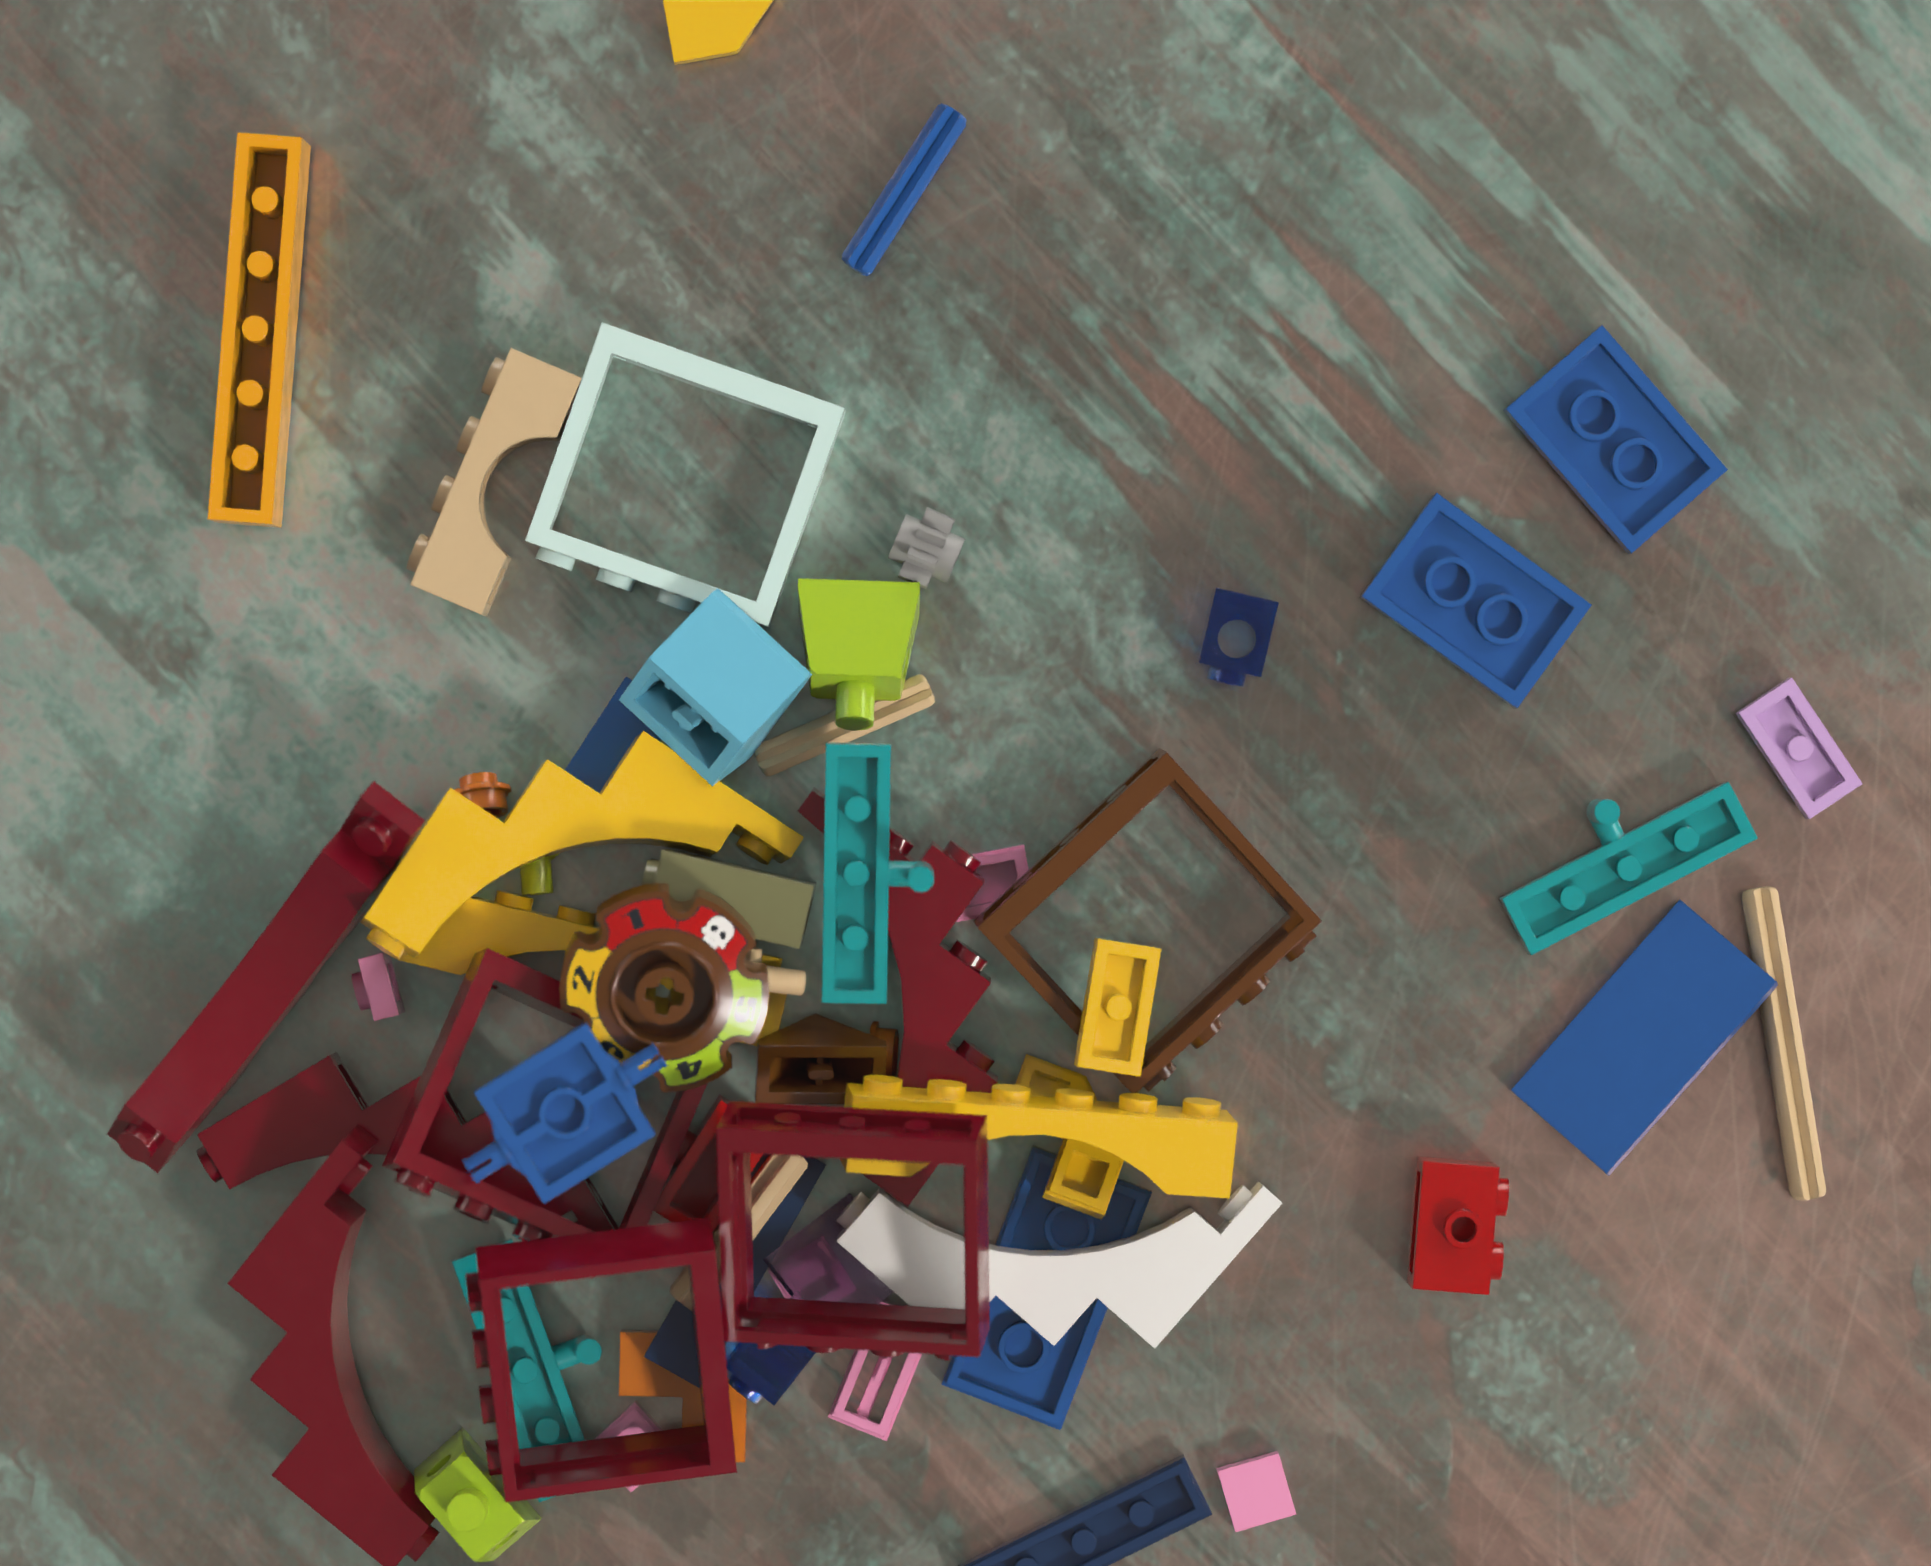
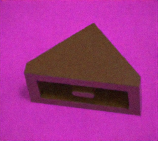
(815, 1062)

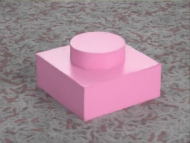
(378, 987)

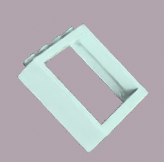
(720, 379)

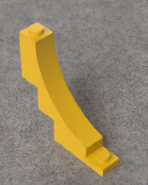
(646, 801)

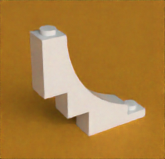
(1140, 1278)

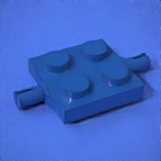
(564, 1112)

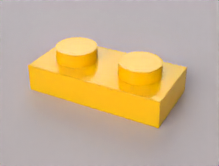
(1117, 1007)

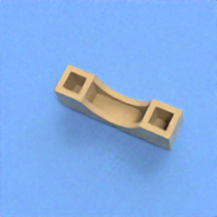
(524, 407)

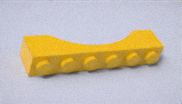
(514, 928)
(1177, 1147)

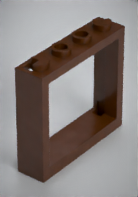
(1239, 982)

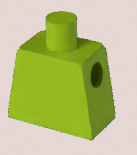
(857, 642)
(470, 1502)

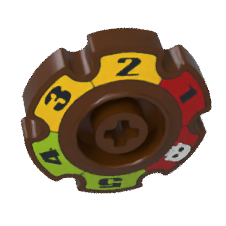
(699, 946)

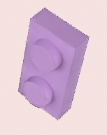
(1798, 748)

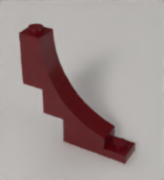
(267, 980)
(323, 1105)
(302, 1285)

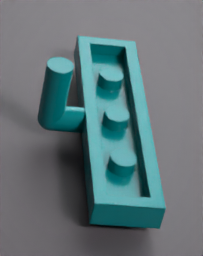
(1627, 865)
(860, 873)
(538, 1390)

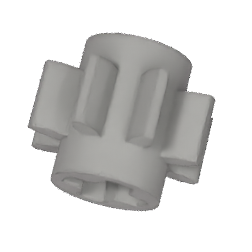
(926, 548)

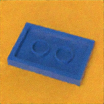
(1615, 440)
(1475, 601)

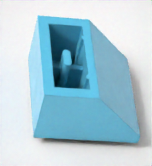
(715, 688)

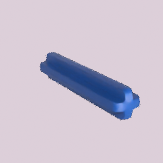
(904, 189)

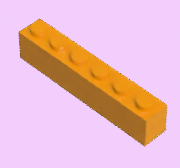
(259, 330)

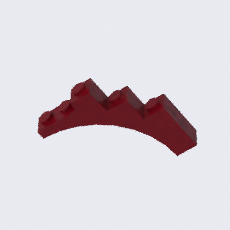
(936, 980)

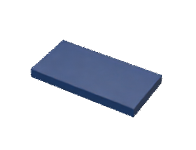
(1644, 1037)
(1017, 1363)

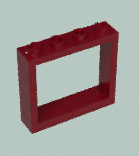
(862, 1136)
(482, 1200)
(618, 1459)

